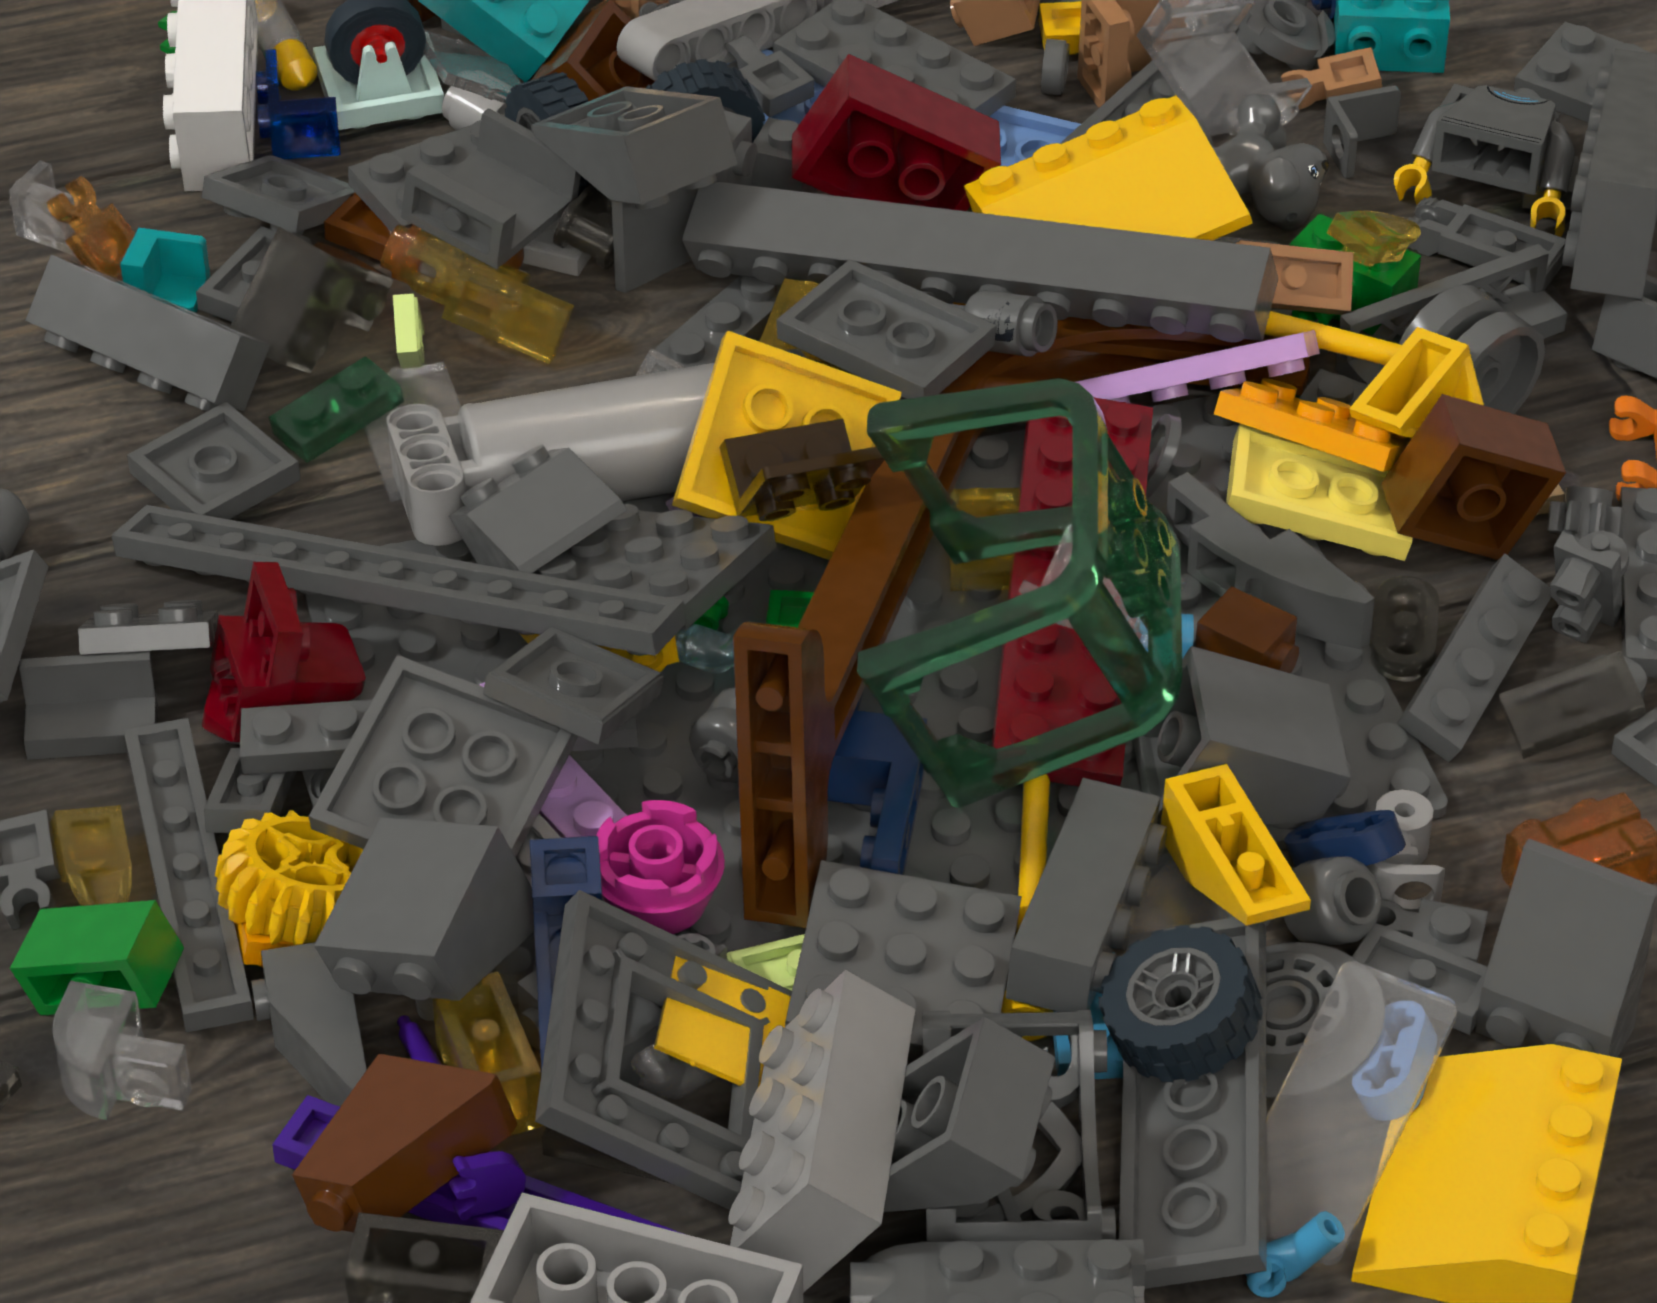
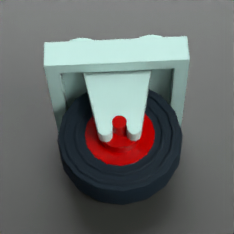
(377, 64)

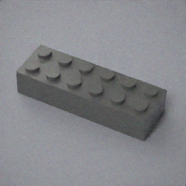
(1616, 181)

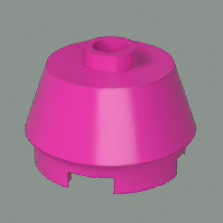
(660, 864)

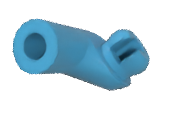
(1296, 1253)

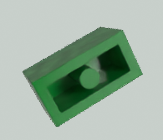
(99, 945)

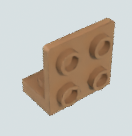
(1110, 45)

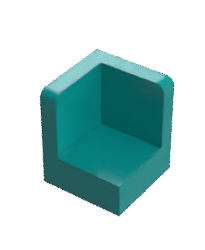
(167, 265)

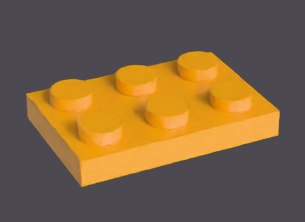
(1318, 425)

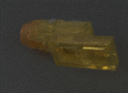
(477, 295)

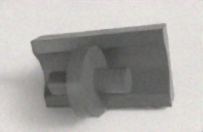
(1588, 582)

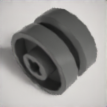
(1501, 344)

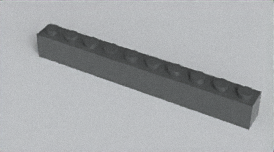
(955, 253)

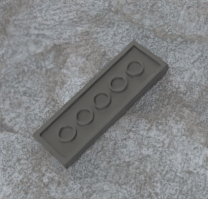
(1200, 1154)

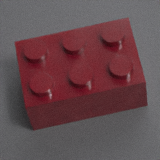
(892, 141)

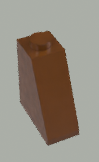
(399, 1139)

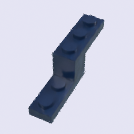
(882, 772)

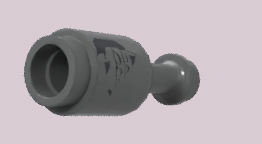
(1021, 321)

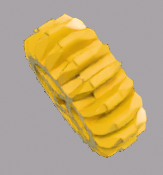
(282, 877)

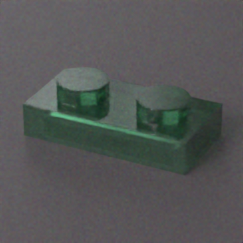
(336, 409)

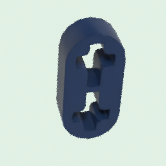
(1363, 836)

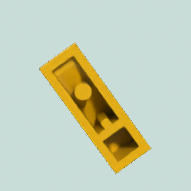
(1228, 848)

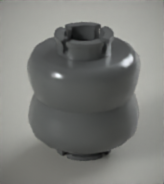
(715, 738)

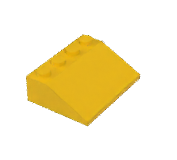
(1123, 174)
(1493, 1179)

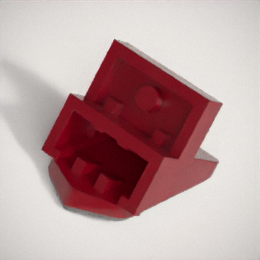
(275, 657)

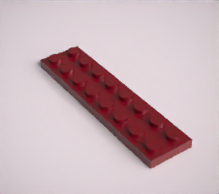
(1049, 672)

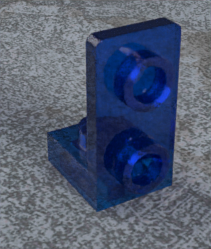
(295, 126)

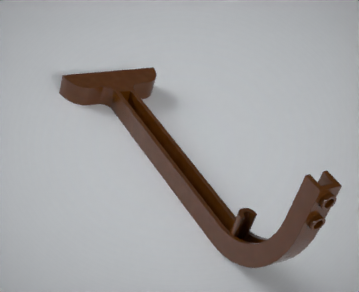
(804, 682)

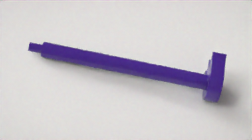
(487, 1179)

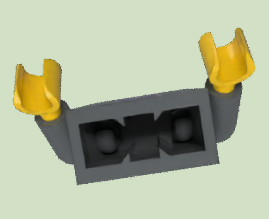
(1496, 141)

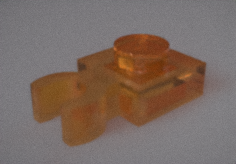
(99, 234)

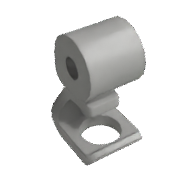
(1415, 820)

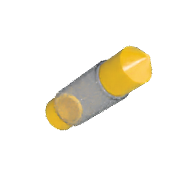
(280, 32)

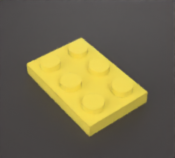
(1311, 494)

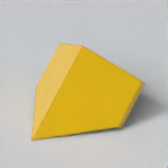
(1414, 382)

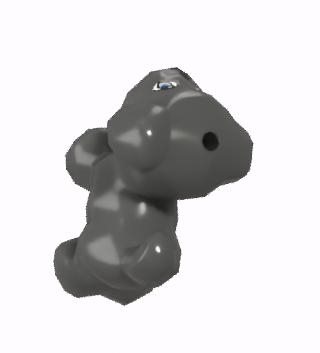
(1280, 177)

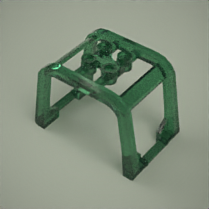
(1113, 537)

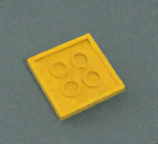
(768, 390)

